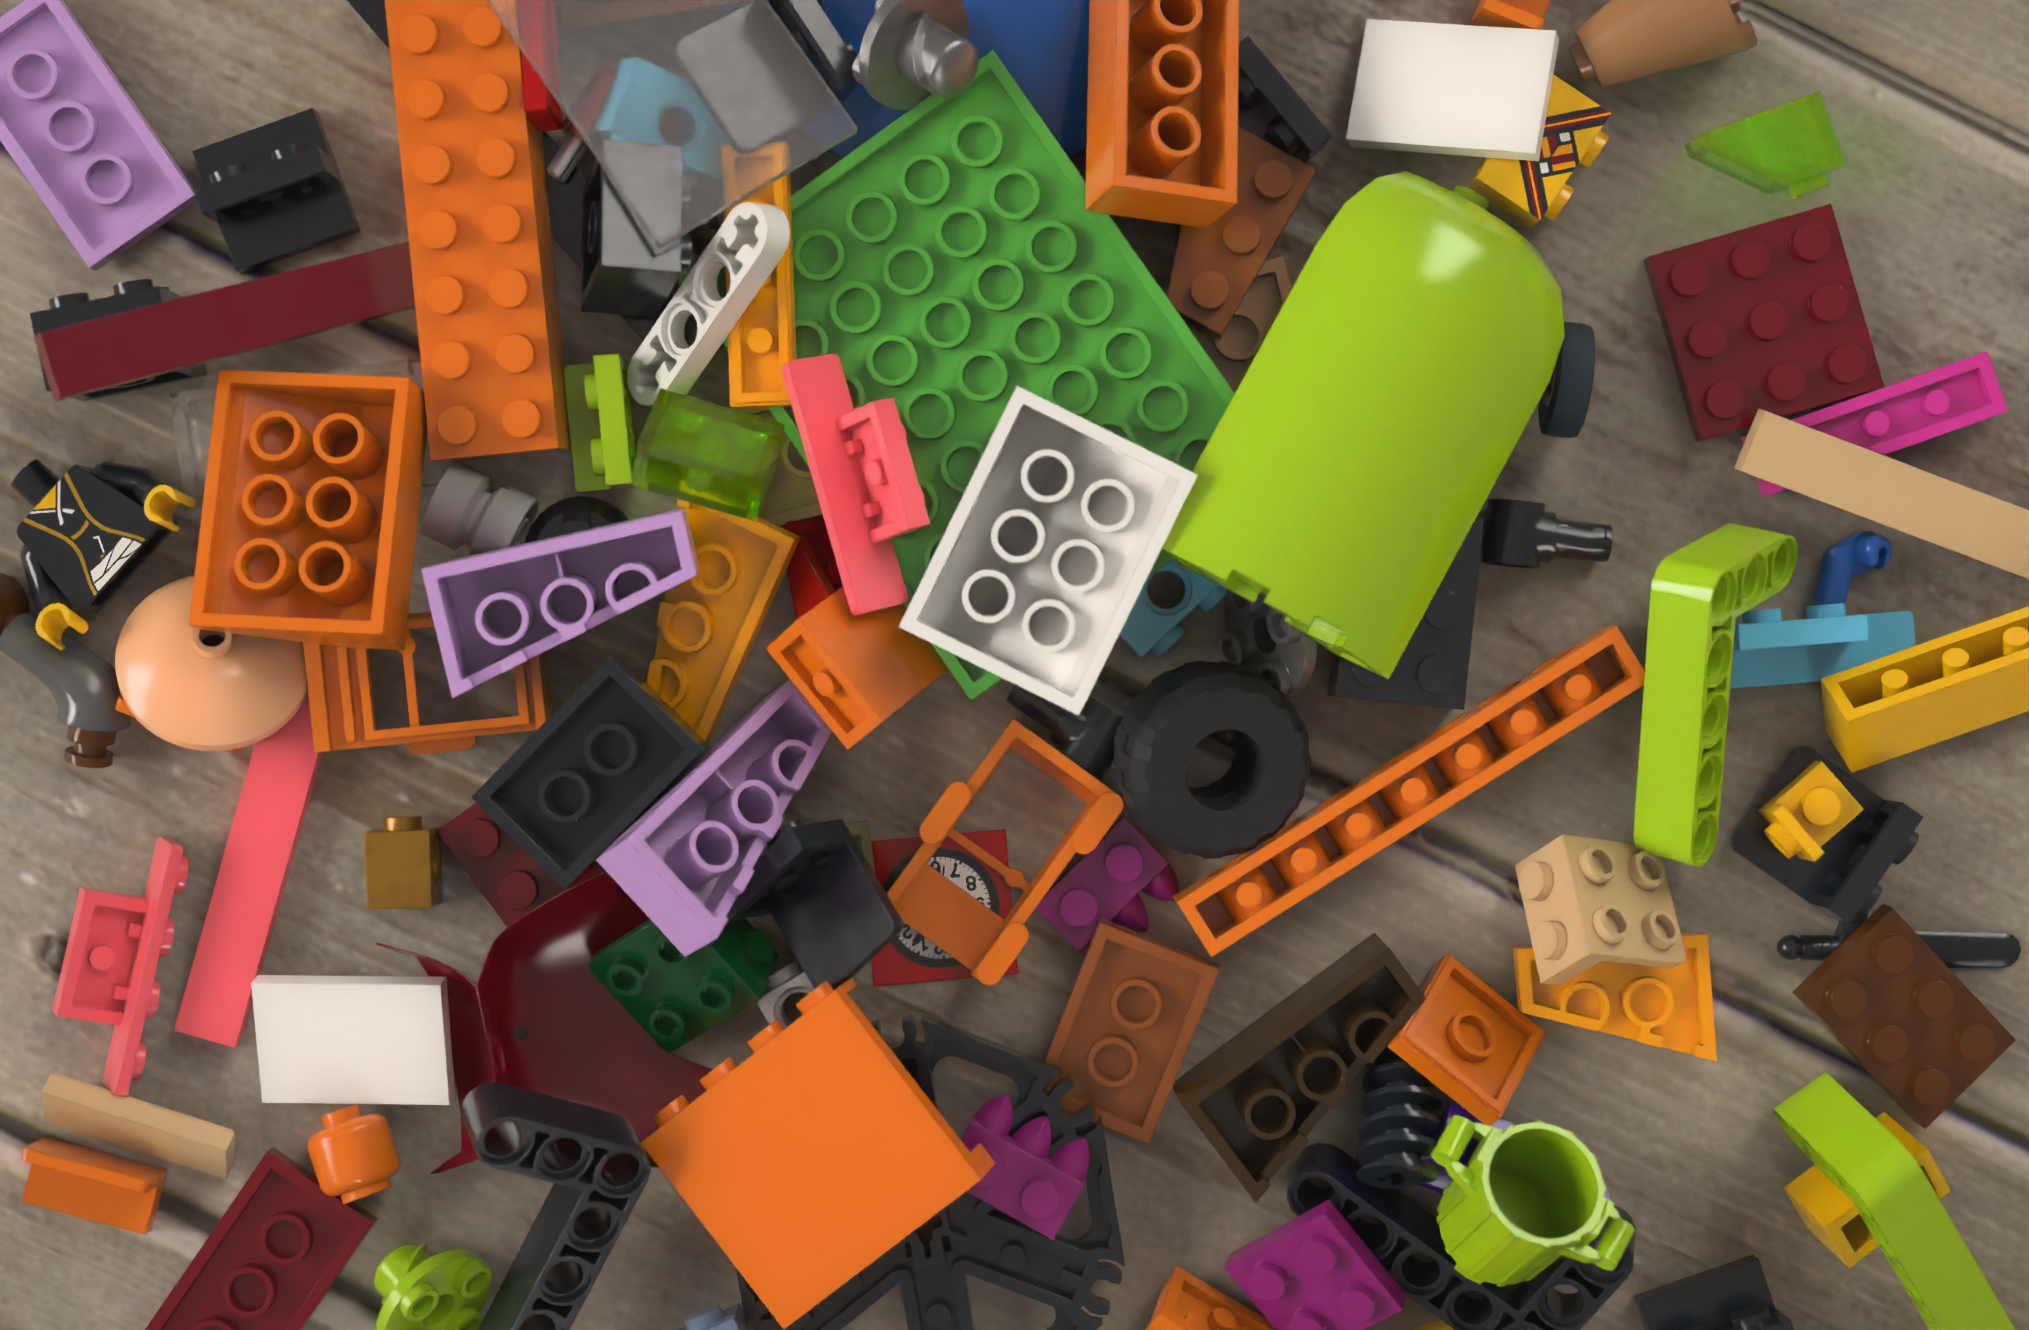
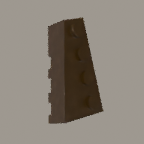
(1295, 1062)

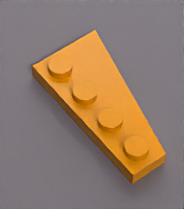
(716, 615)

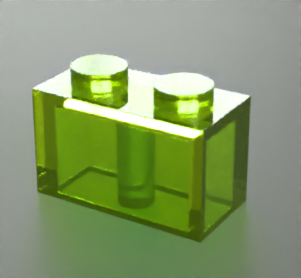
(708, 454)

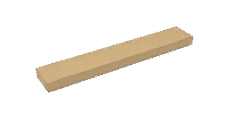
(1887, 491)

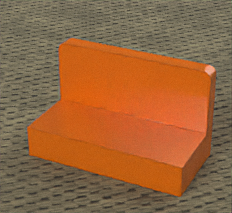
(93, 1184)

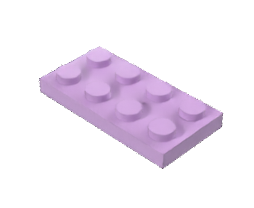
(82, 135)

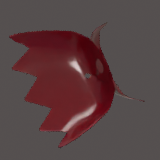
(578, 1034)

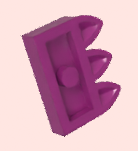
(1108, 887)
(1024, 1179)

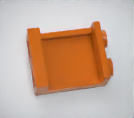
(855, 665)

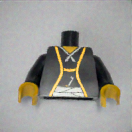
(88, 536)

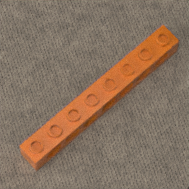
(1411, 788)

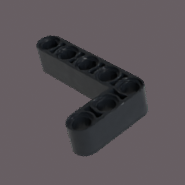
(565, 1240)
(1438, 1284)

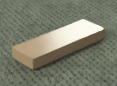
(138, 1125)

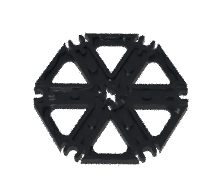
(980, 1238)

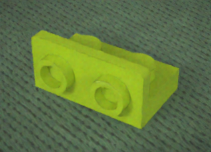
(601, 424)

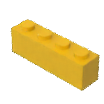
(1929, 691)

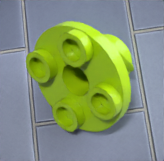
(433, 1290)

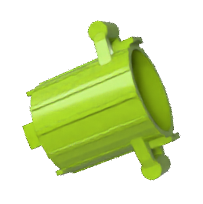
(1523, 1202)

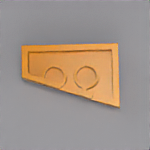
(1630, 1000)

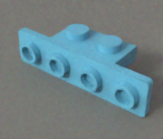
(1814, 647)

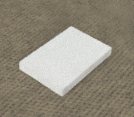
(1452, 89)
(353, 1039)

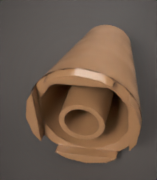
(1657, 36)

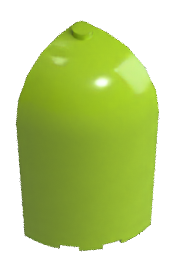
(1375, 417)

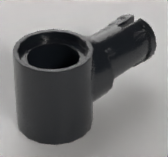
(1525, 534)
(1082, 737)

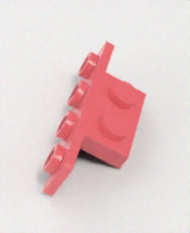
(859, 478)
(115, 960)

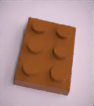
(1129, 1026)

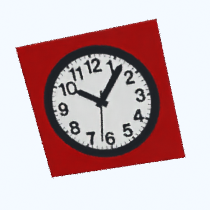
(911, 955)

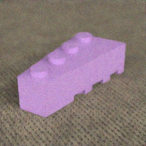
(534, 595)
(708, 829)

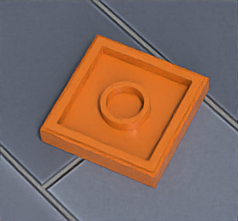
(1468, 1040)

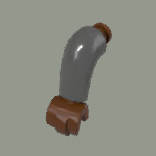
(77, 676)

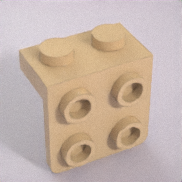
(1595, 905)

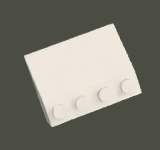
(1048, 550)

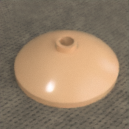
(200, 692)

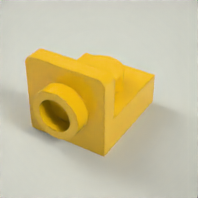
(1809, 812)

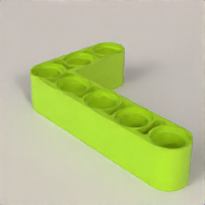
(1689, 680)
(1894, 1205)

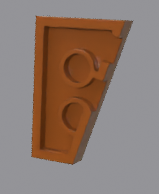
(1222, 261)

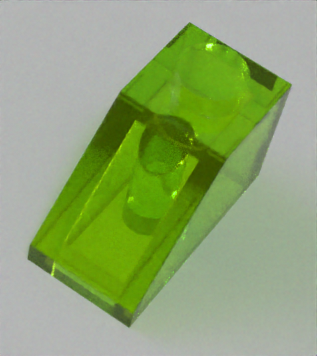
(1775, 148)

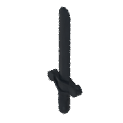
(1954, 948)

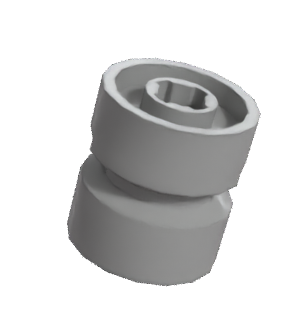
(472, 513)

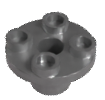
(916, 52)
(1266, 644)

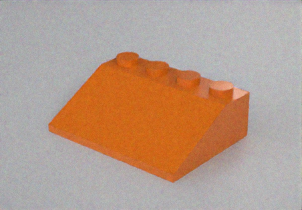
(311, 508)

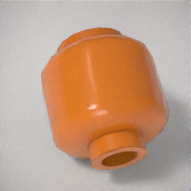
(353, 1154)

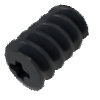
(1395, 1125)

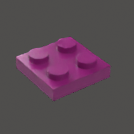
(1316, 1275)

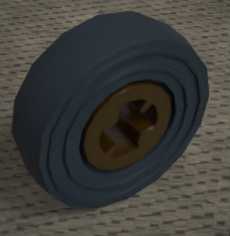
(1570, 387)

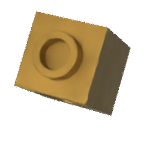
(403, 865)

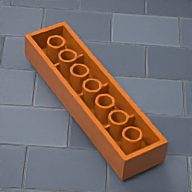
(477, 234)

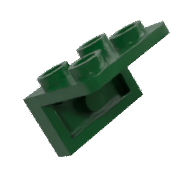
(687, 995)

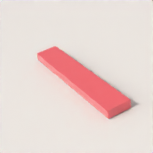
(250, 883)

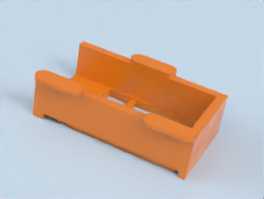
(345, 712)
(956, 918)

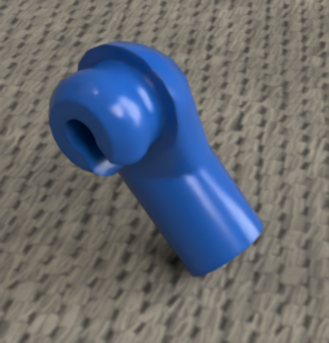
(1847, 561)

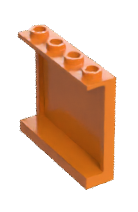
(812, 1154)

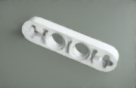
(654, 361)

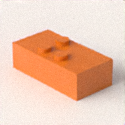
(1163, 109)

